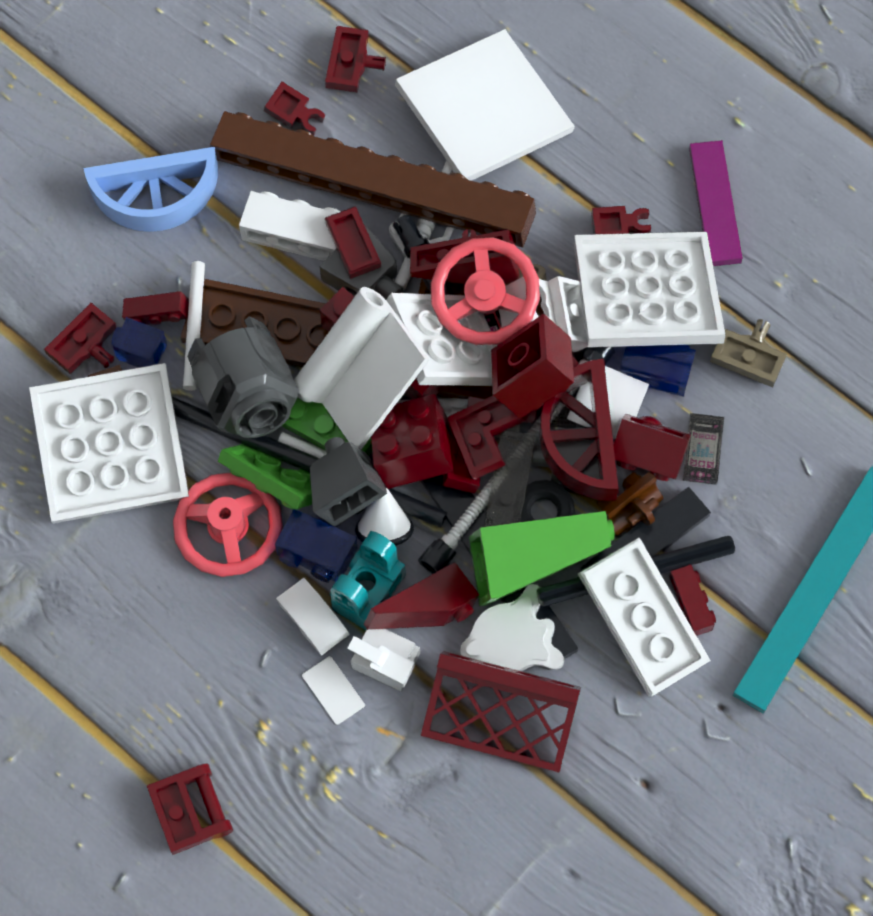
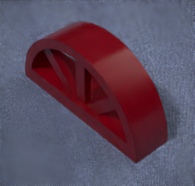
(599, 418)

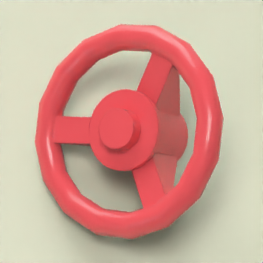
(485, 291)
(226, 524)

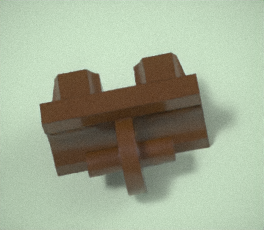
(634, 504)

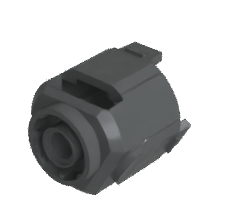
(244, 380)

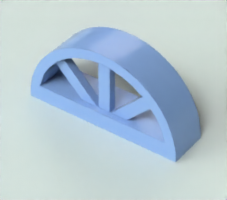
(151, 171)

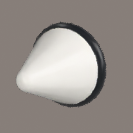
(386, 519)

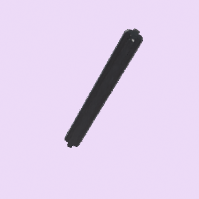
(664, 562)

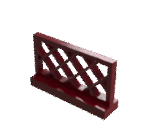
(506, 680)

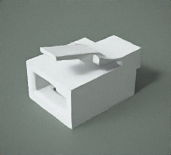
(384, 657)

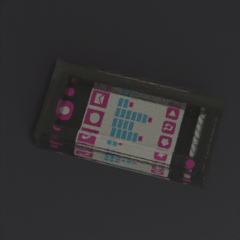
(704, 449)

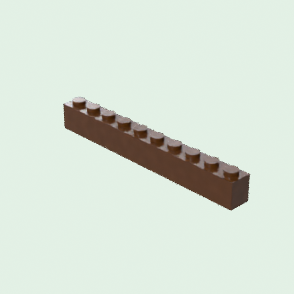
(372, 177)

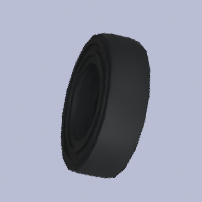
(550, 491)

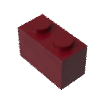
(650, 448)

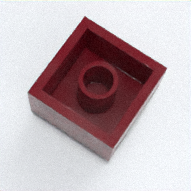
(532, 366)
(412, 442)

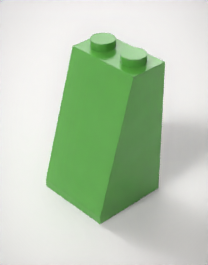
(530, 551)

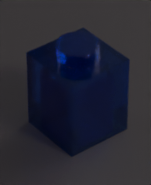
(138, 343)

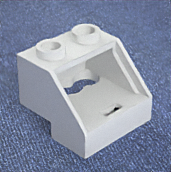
(560, 303)

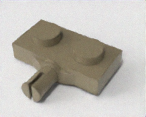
(750, 355)

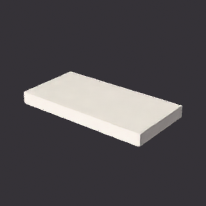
(644, 617)

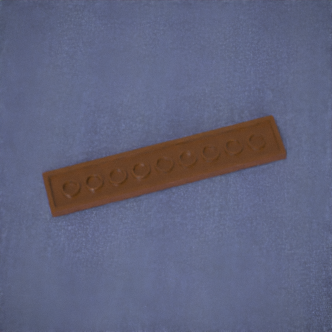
(291, 322)

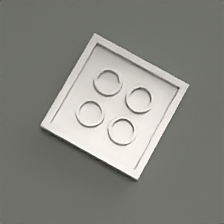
(450, 358)

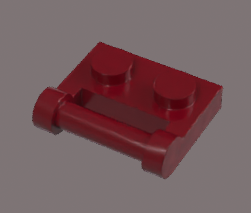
(178, 813)

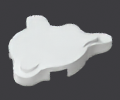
(514, 636)

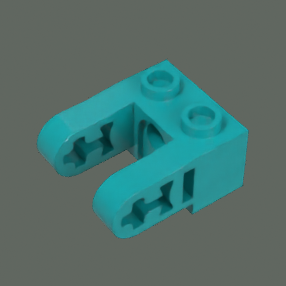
(374, 562)

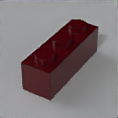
(156, 308)
(692, 599)

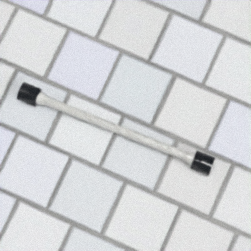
(442, 551)

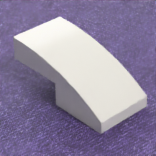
(312, 616)

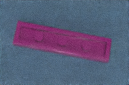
(715, 202)

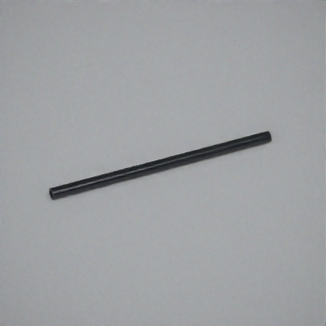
(299, 459)

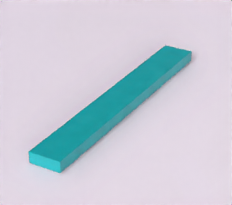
(809, 600)

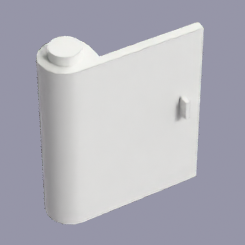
(362, 366)

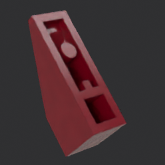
(426, 258)
(428, 603)

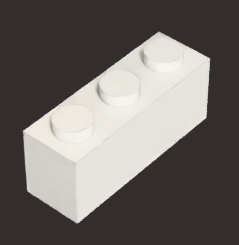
(287, 225)

